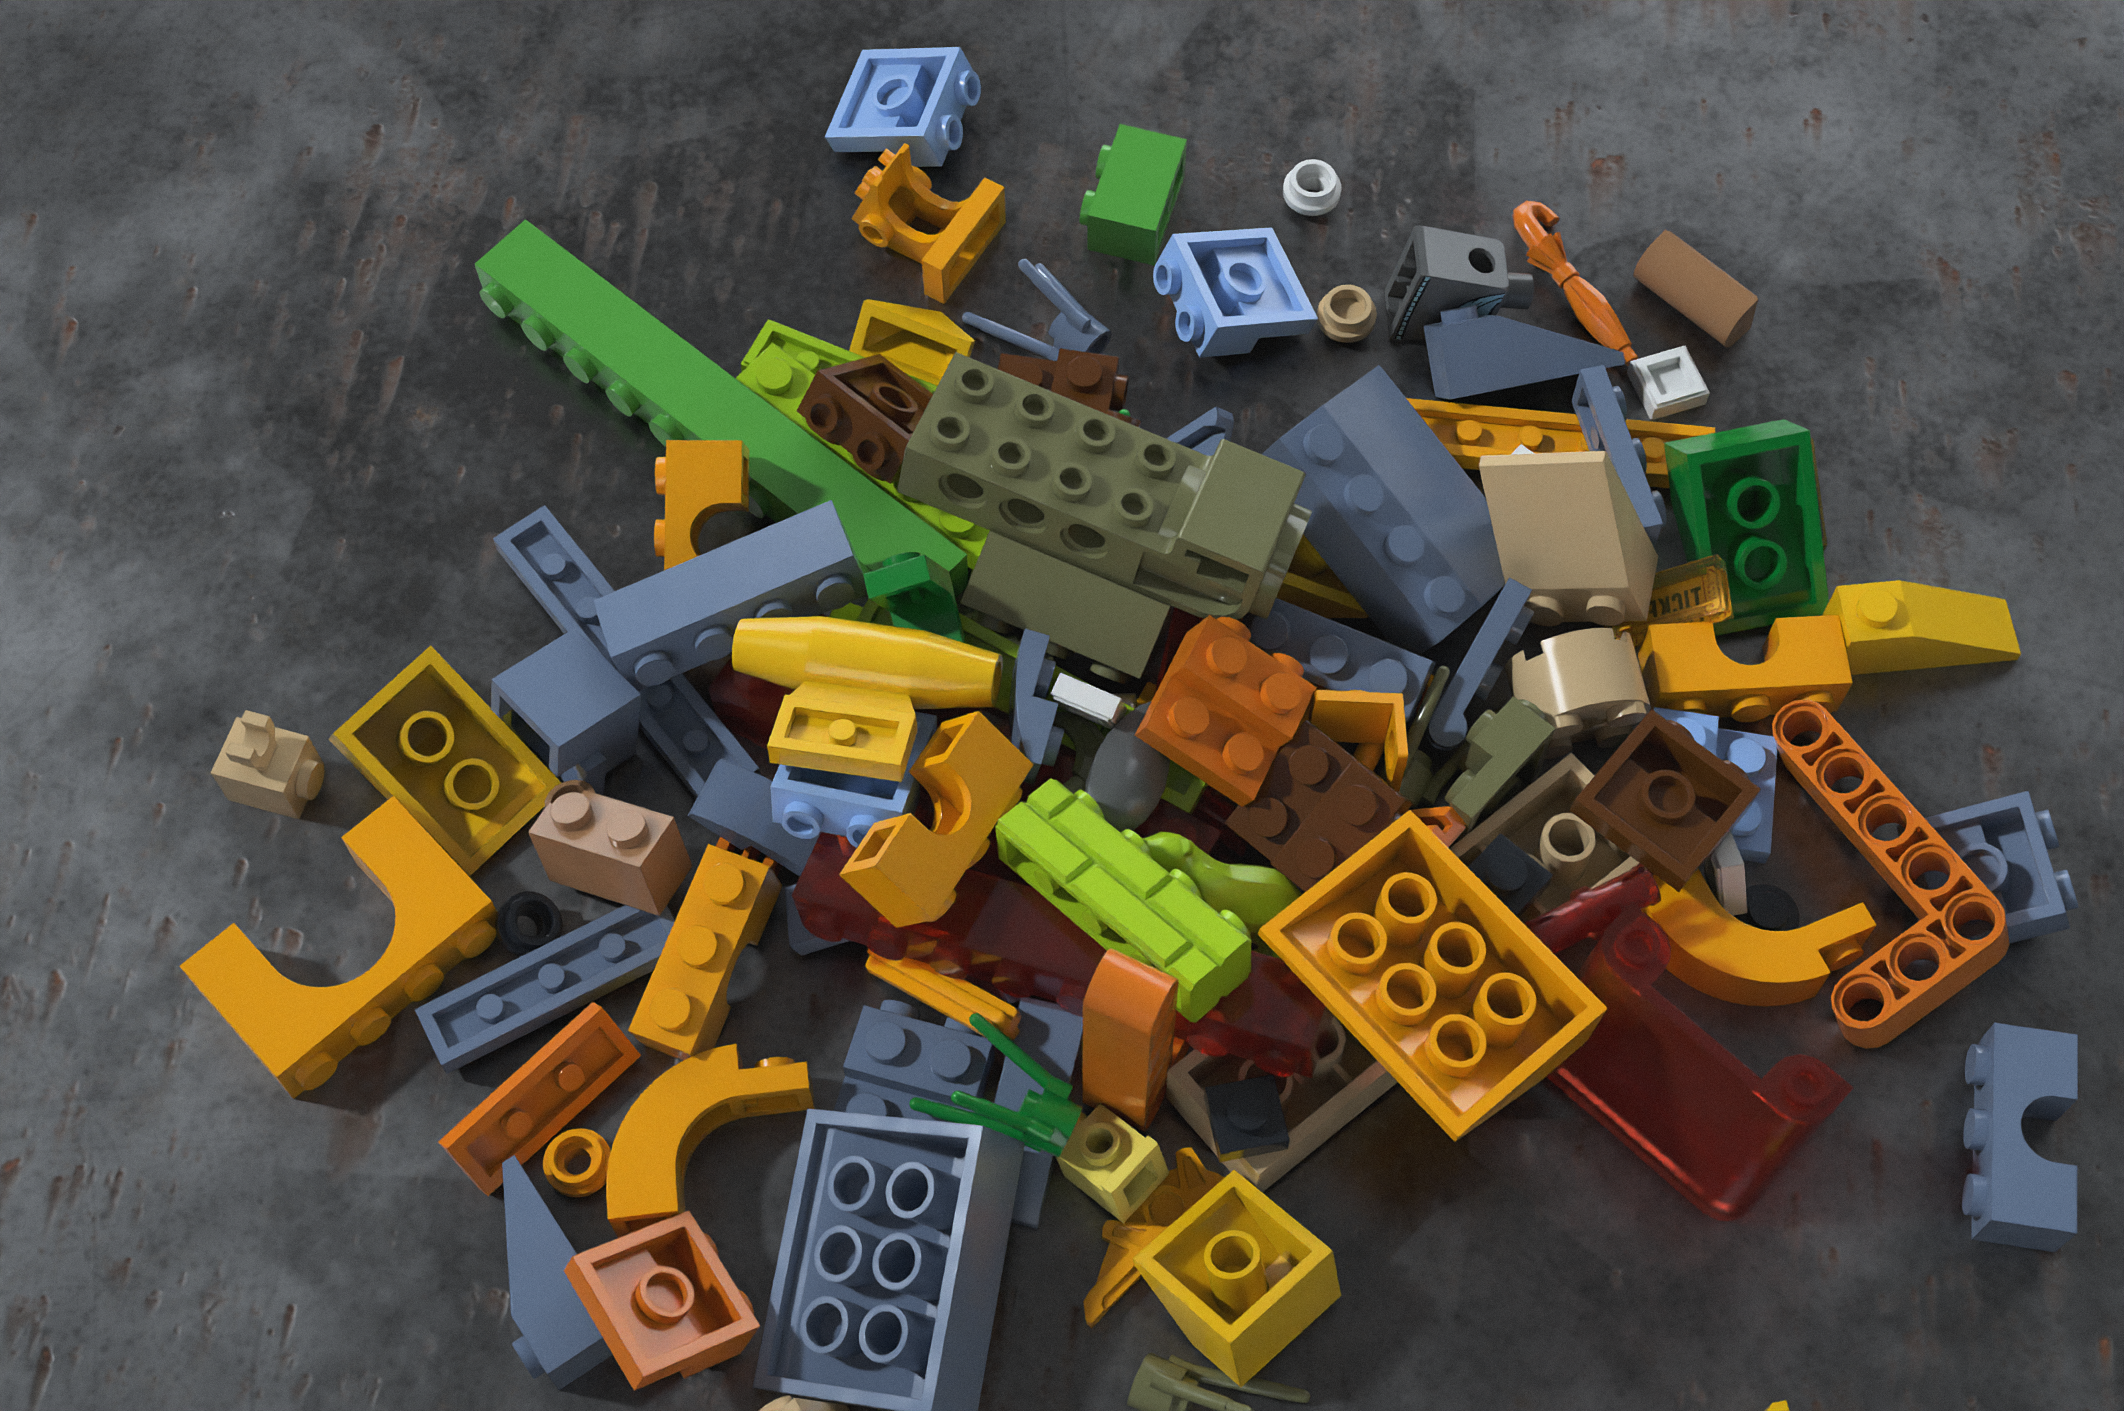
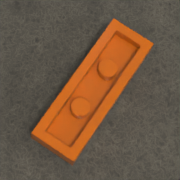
(540, 1097)

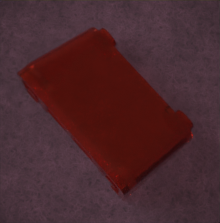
(1679, 1092)

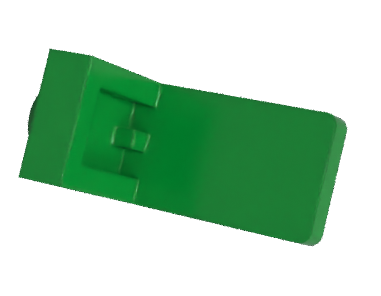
(916, 595)

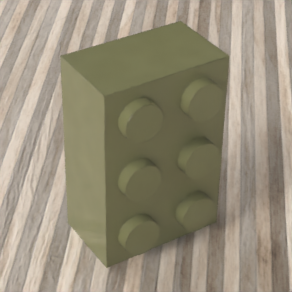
(1071, 605)

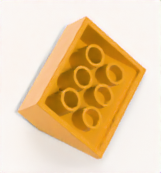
(1434, 976)

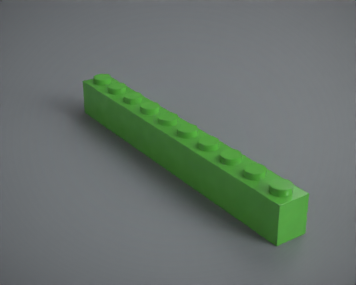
(693, 398)

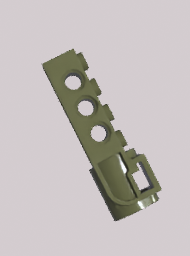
(1107, 493)

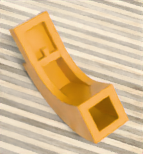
(1749, 963)
(677, 1114)

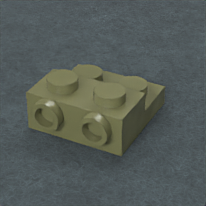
(1501, 761)

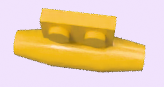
(859, 688)

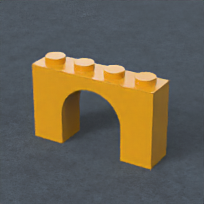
(308, 1029)

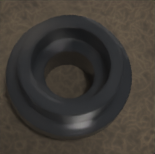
(540, 910)

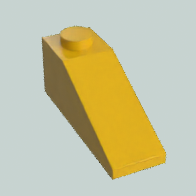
(1920, 627)

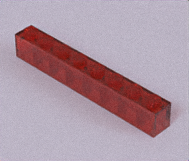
(1032, 948)

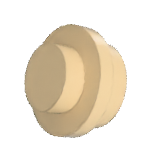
(1346, 314)

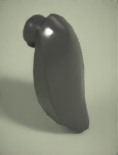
(1127, 774)

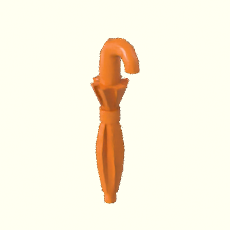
(1548, 254)

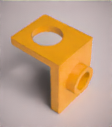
(1365, 718)

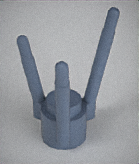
(1070, 330)

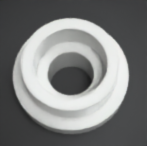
(1315, 176)

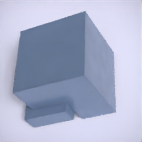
(570, 709)

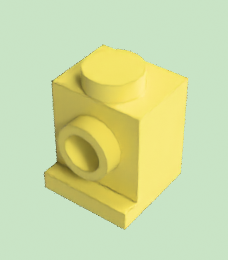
(1122, 1174)

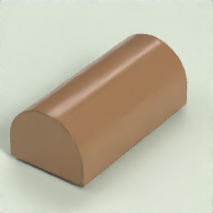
(1697, 288)

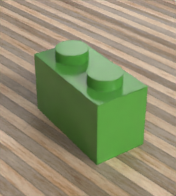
(1134, 194)

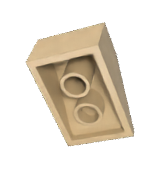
(1569, 536)

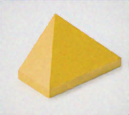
(910, 338)

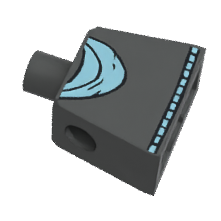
(1448, 272)

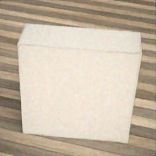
(1668, 382)
(1088, 701)
(1727, 876)

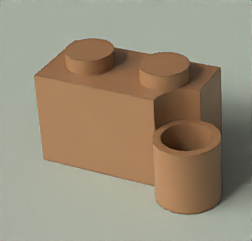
(610, 847)

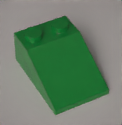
(1756, 507)

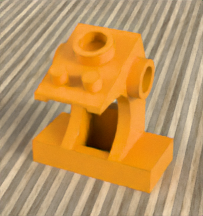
(903, 192)

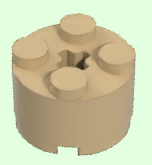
(1584, 687)

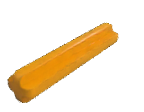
(947, 995)

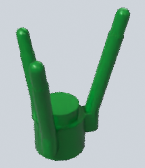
(1042, 1119)

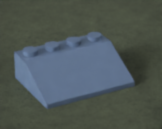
(1393, 513)
(890, 1262)

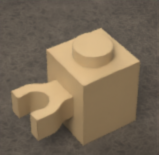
(268, 766)

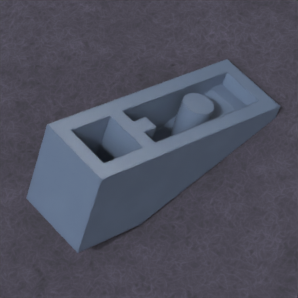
(1493, 353)
(543, 1303)

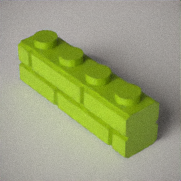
(1123, 895)

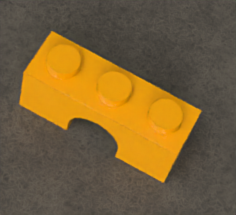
(697, 484)
(1691, 674)
(972, 783)
(689, 985)

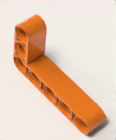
(1899, 864)
(1129, 1038)

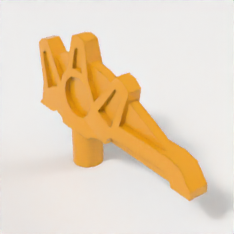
(1163, 1207)

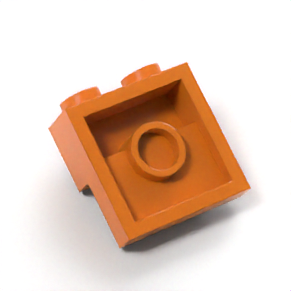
(1226, 707)
(663, 1300)

